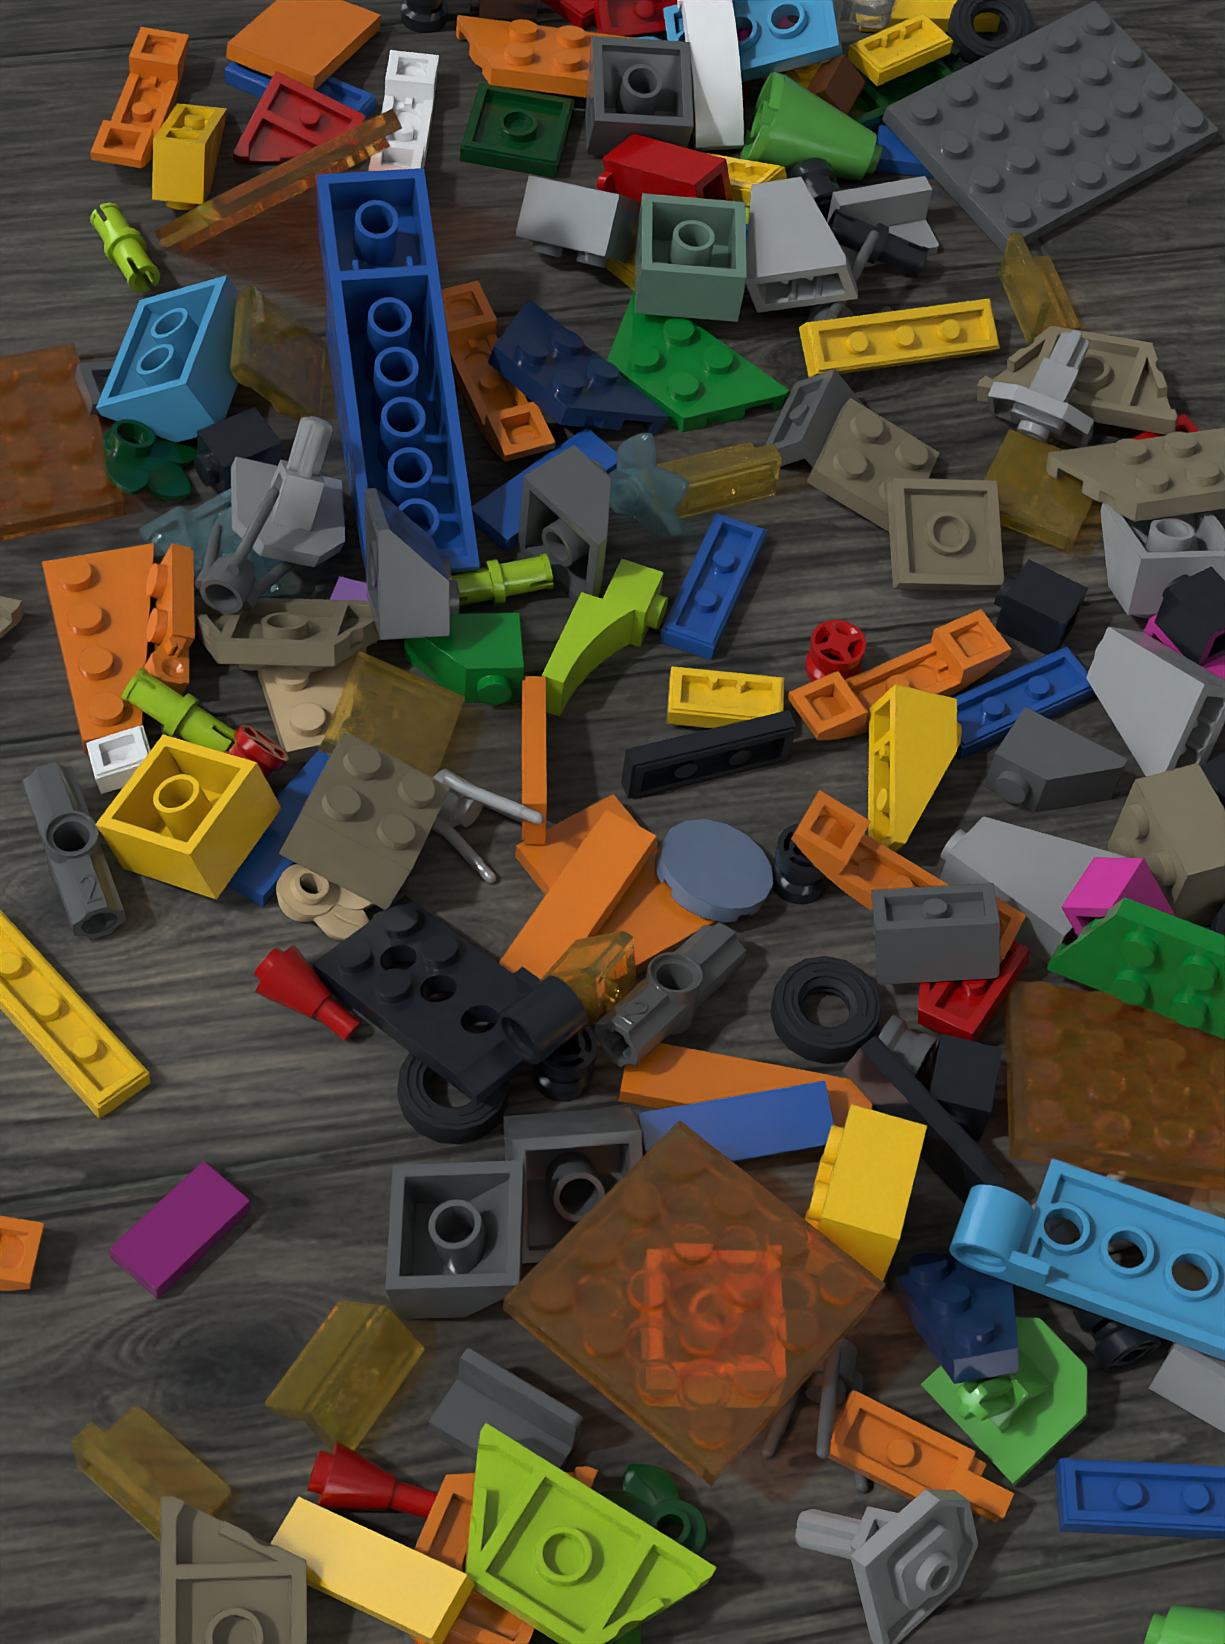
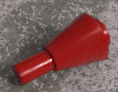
(294, 984)
(354, 1482)

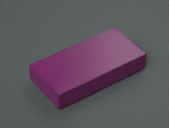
(180, 1229)

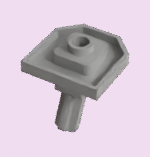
(1044, 406)
(309, 511)
(900, 1559)

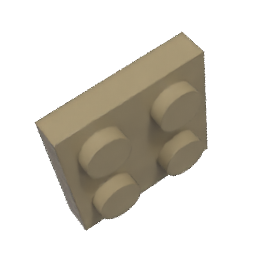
(863, 457)
(945, 534)

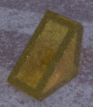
(598, 972)

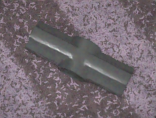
(80, 875)
(669, 994)

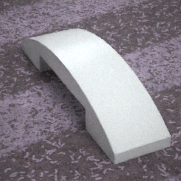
(714, 74)
(411, 94)

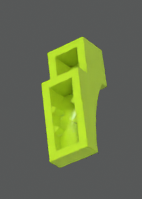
(602, 628)

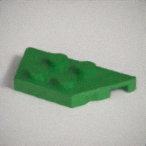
(689, 371)
(1151, 963)

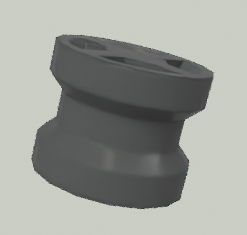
(909, 1047)

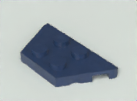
(568, 377)

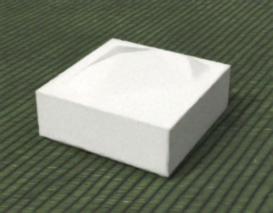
(117, 757)

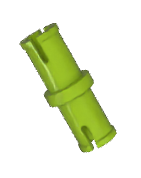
(125, 247)
(504, 580)
(177, 712)

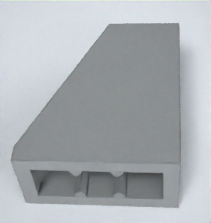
(793, 250)
(1157, 700)
(1028, 873)

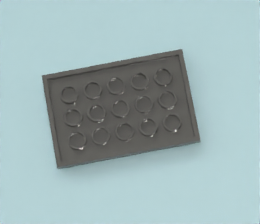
(1049, 125)

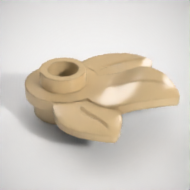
(331, 907)

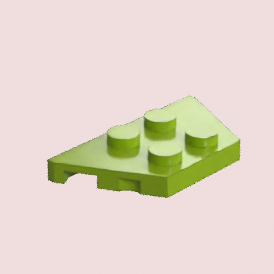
(566, 1552)

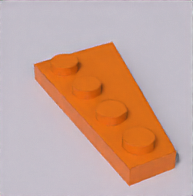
(102, 632)

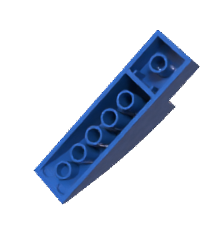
(393, 355)

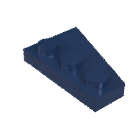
(959, 1314)

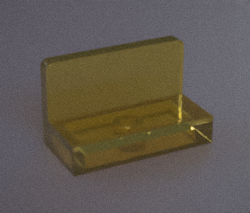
(1034, 290)
(726, 476)
(347, 1372)
(141, 1463)

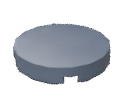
(714, 870)

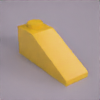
(187, 155)
(909, 752)

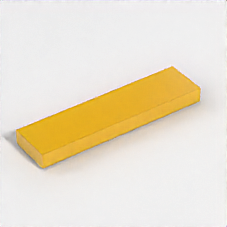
(899, 337)
(64, 1026)

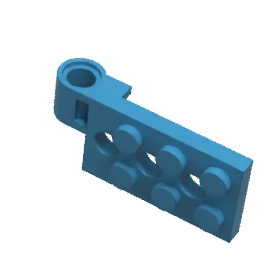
(774, 49)
(1009, 1242)

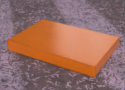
(303, 38)
(647, 905)

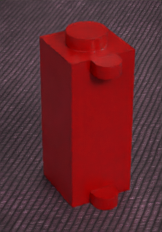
(663, 169)

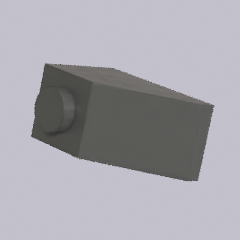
(1052, 766)

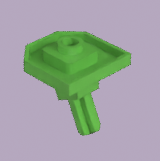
(1021, 1413)

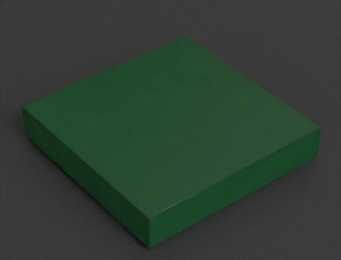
(517, 130)

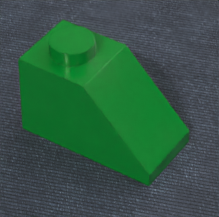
(477, 659)

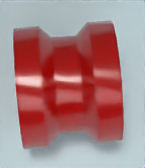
(839, 641)
(258, 748)

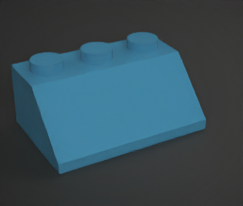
(176, 361)

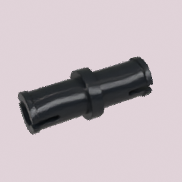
(888, 249)

